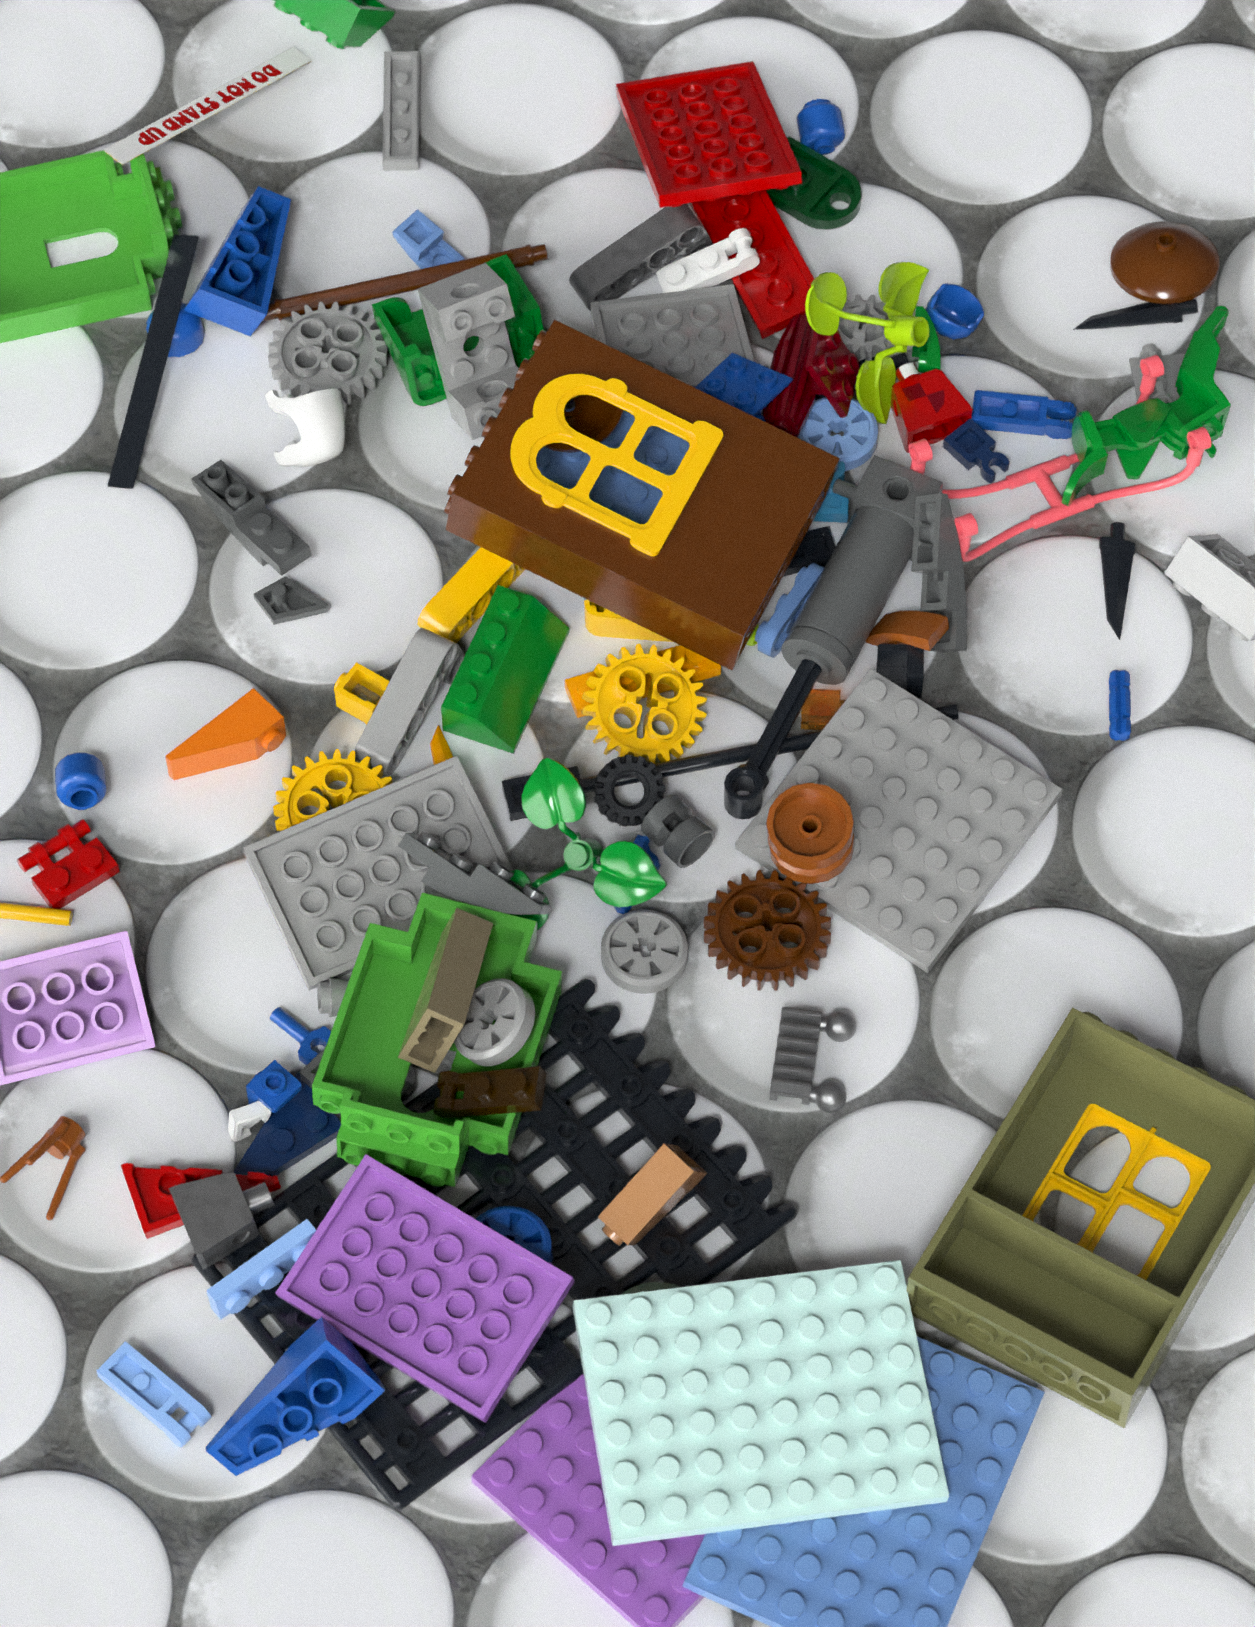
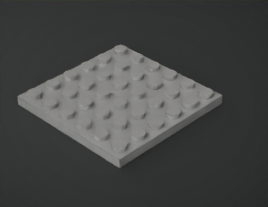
(929, 812)

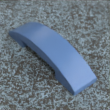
(424, 242)

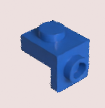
(273, 1087)

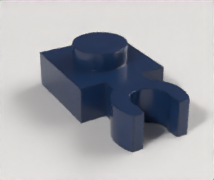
(973, 447)

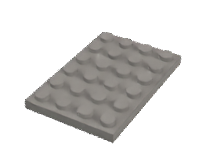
(347, 868)

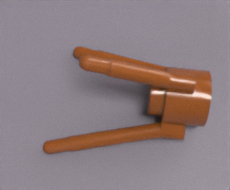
(60, 1140)

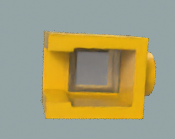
(359, 691)

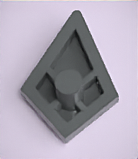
(288, 601)

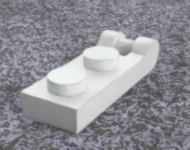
(710, 264)

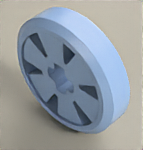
(858, 427)

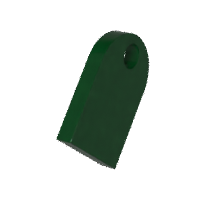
(821, 186)

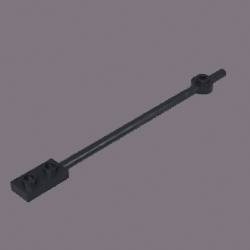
(514, 787)

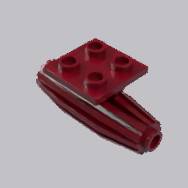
(816, 366)

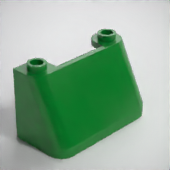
(411, 344)

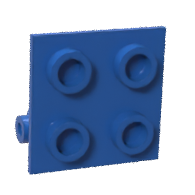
(744, 384)

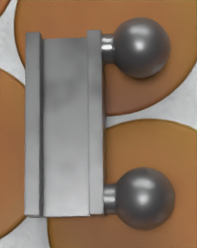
(797, 1056)

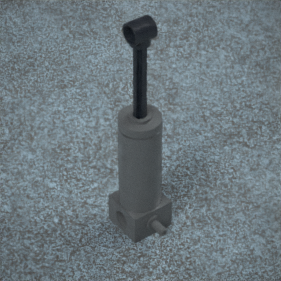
(839, 609)

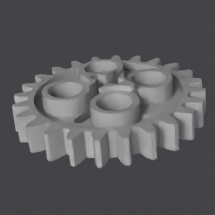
(320, 343)

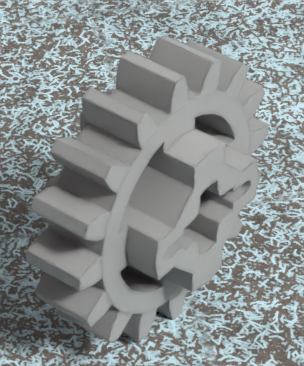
(863, 338)

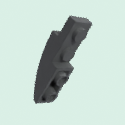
(249, 519)
(484, 887)

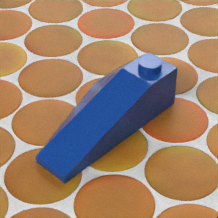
(307, 1390)

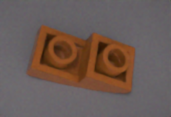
(910, 628)

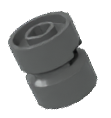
(679, 833)

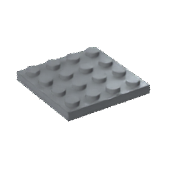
(675, 331)

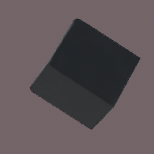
(902, 666)

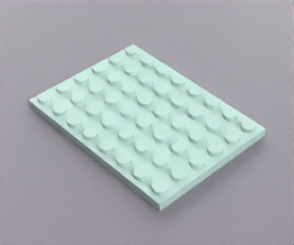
(758, 1402)

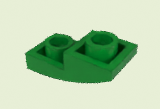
(929, 353)

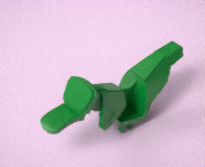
(1141, 427)

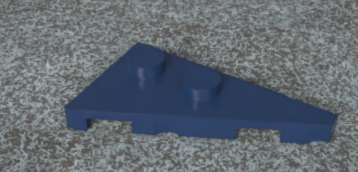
(289, 1135)

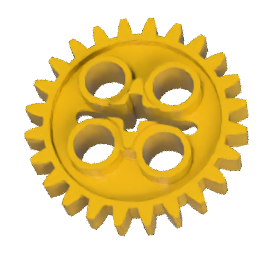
(611, 699)
(299, 794)

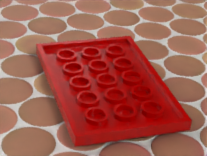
(708, 134)

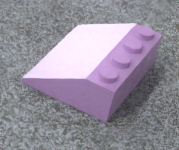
(70, 1008)

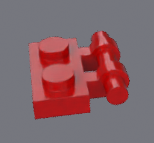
(75, 873)

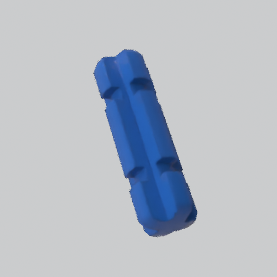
(1119, 705)

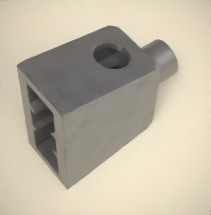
(219, 1214)

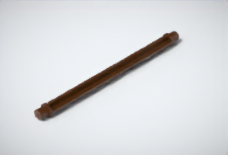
(396, 283)

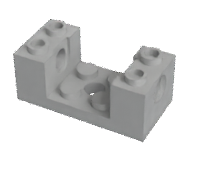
(463, 307)

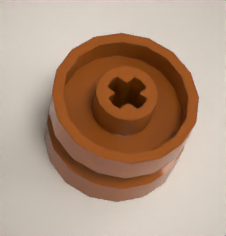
(810, 833)

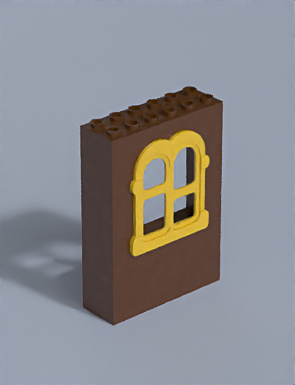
(716, 535)

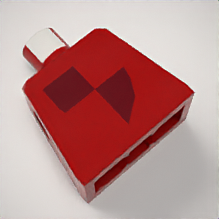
(926, 405)

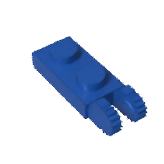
(1023, 414)

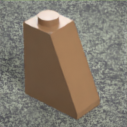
(650, 1195)

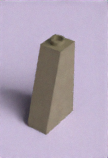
(446, 991)

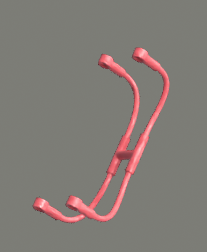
(966, 524)

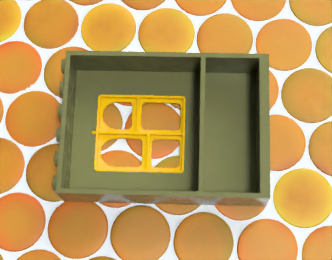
(1054, 1302)

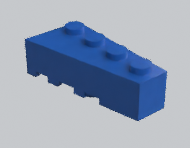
(243, 271)

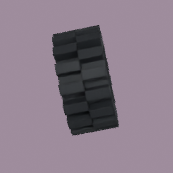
(611, 773)

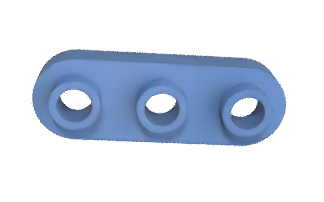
(774, 632)

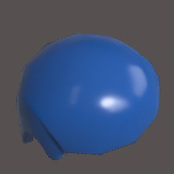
(954, 311)
(187, 334)

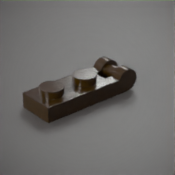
(490, 1092)

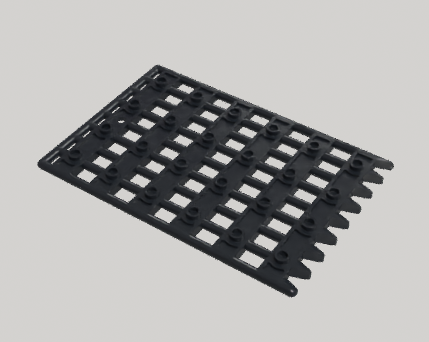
(666, 1252)

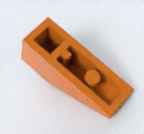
(231, 738)

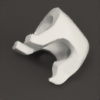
(320, 423)

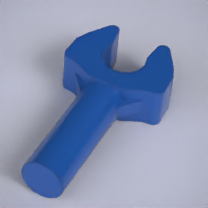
(306, 1038)

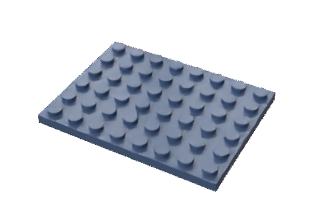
(893, 1562)

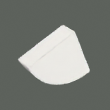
(244, 1118)

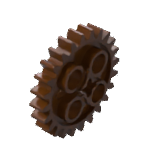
(772, 960)

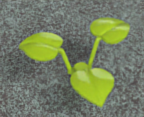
(900, 292)

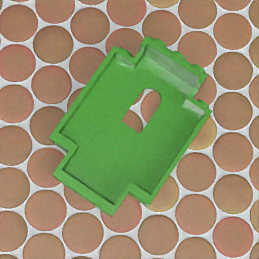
(72, 201)
(361, 1060)

